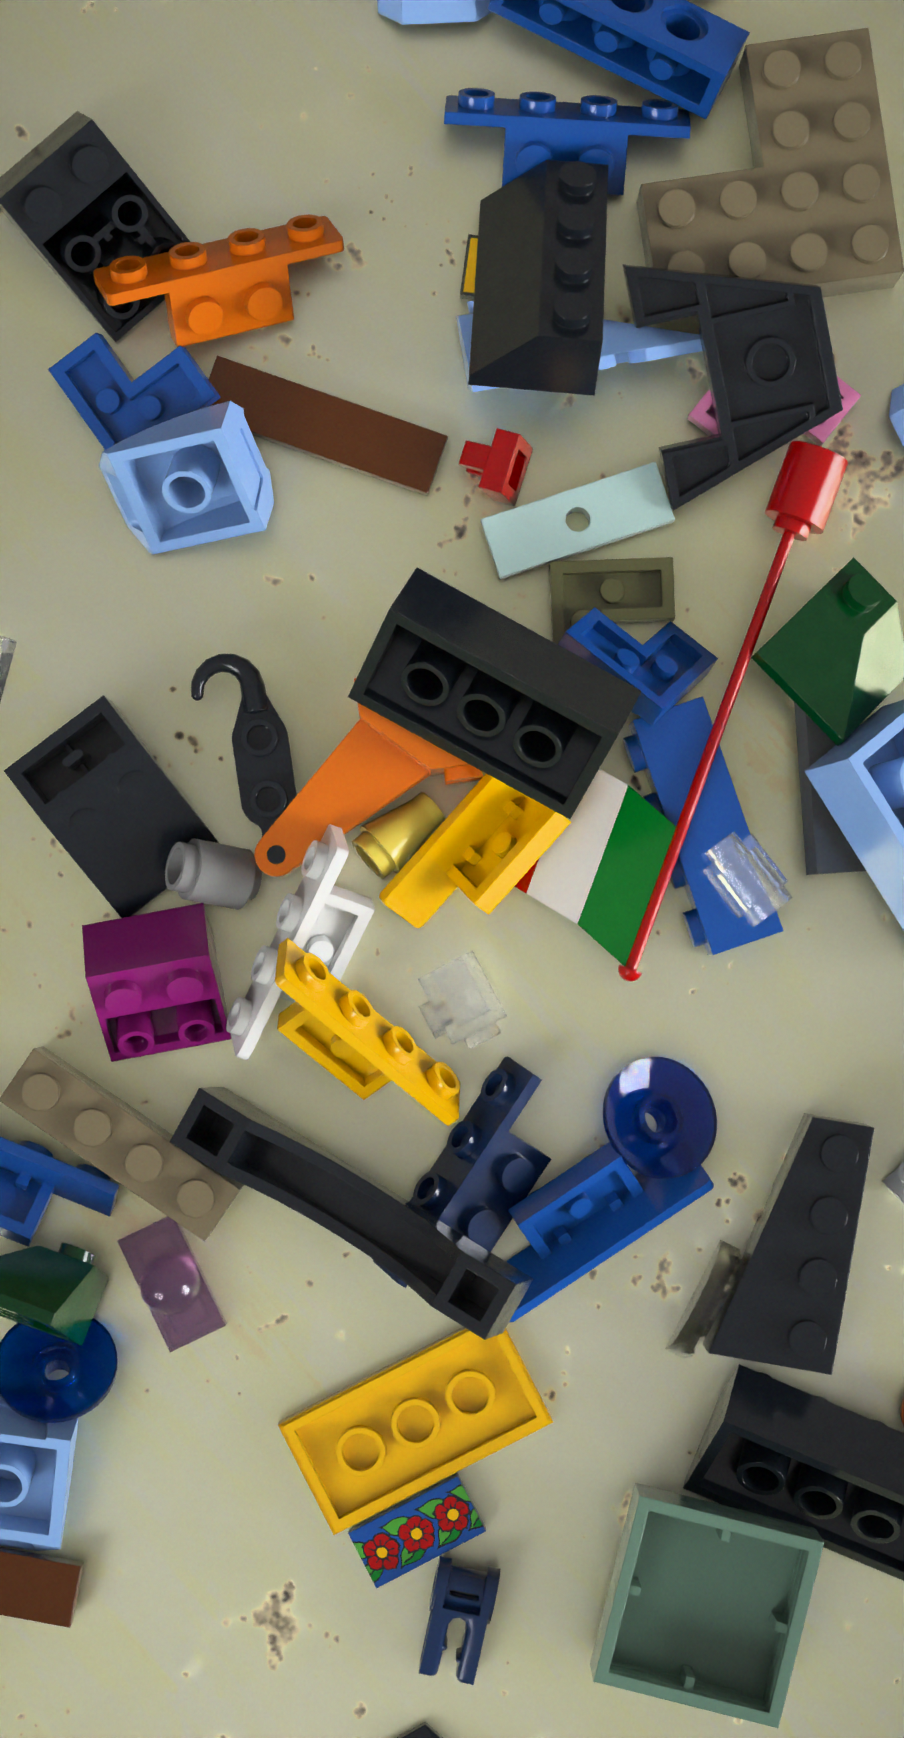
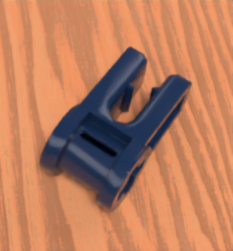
(463, 1595)

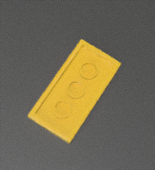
(413, 1424)

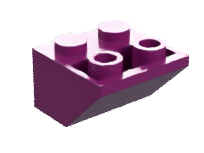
(155, 982)

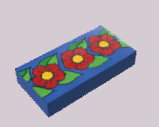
(417, 1530)

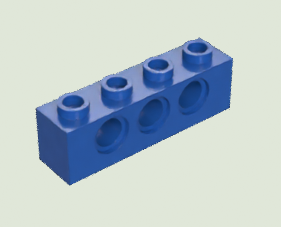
(652, 43)

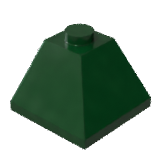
(839, 652)
(51, 1290)

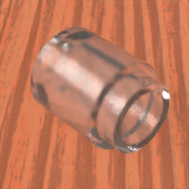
(746, 877)

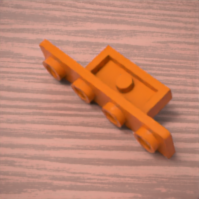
(225, 282)

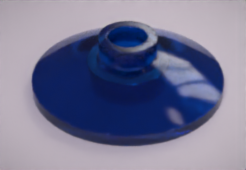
(681, 1111)
(32, 1355)

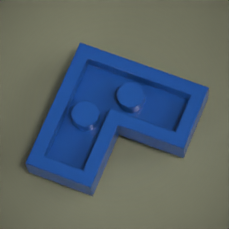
(119, 405)
(660, 668)

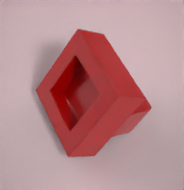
(498, 465)

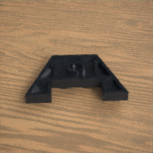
(763, 363)

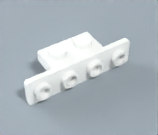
(316, 919)

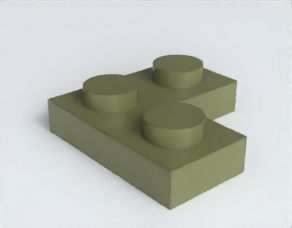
(616, 587)

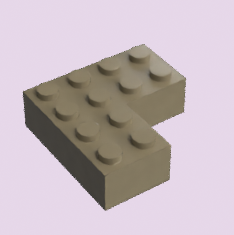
(819, 182)

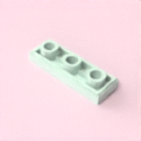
(614, 511)

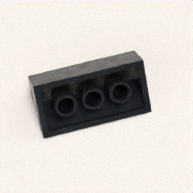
(541, 280)
(493, 693)
(807, 1465)

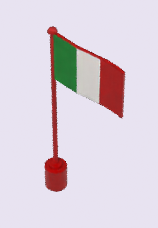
(619, 849)

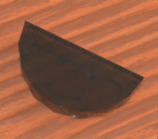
(705, 1301)

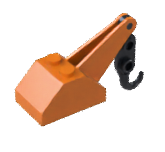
(356, 781)

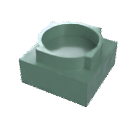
(706, 1605)

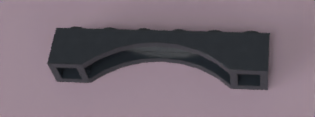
(413, 1245)

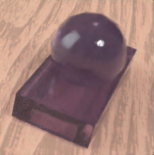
(172, 1282)

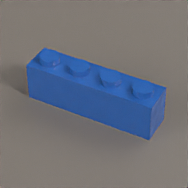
(670, 758)

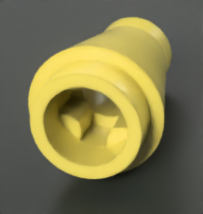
(397, 835)

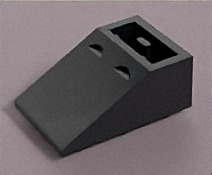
(83, 211)
(108, 804)

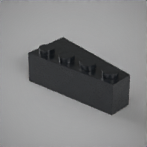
(800, 1253)

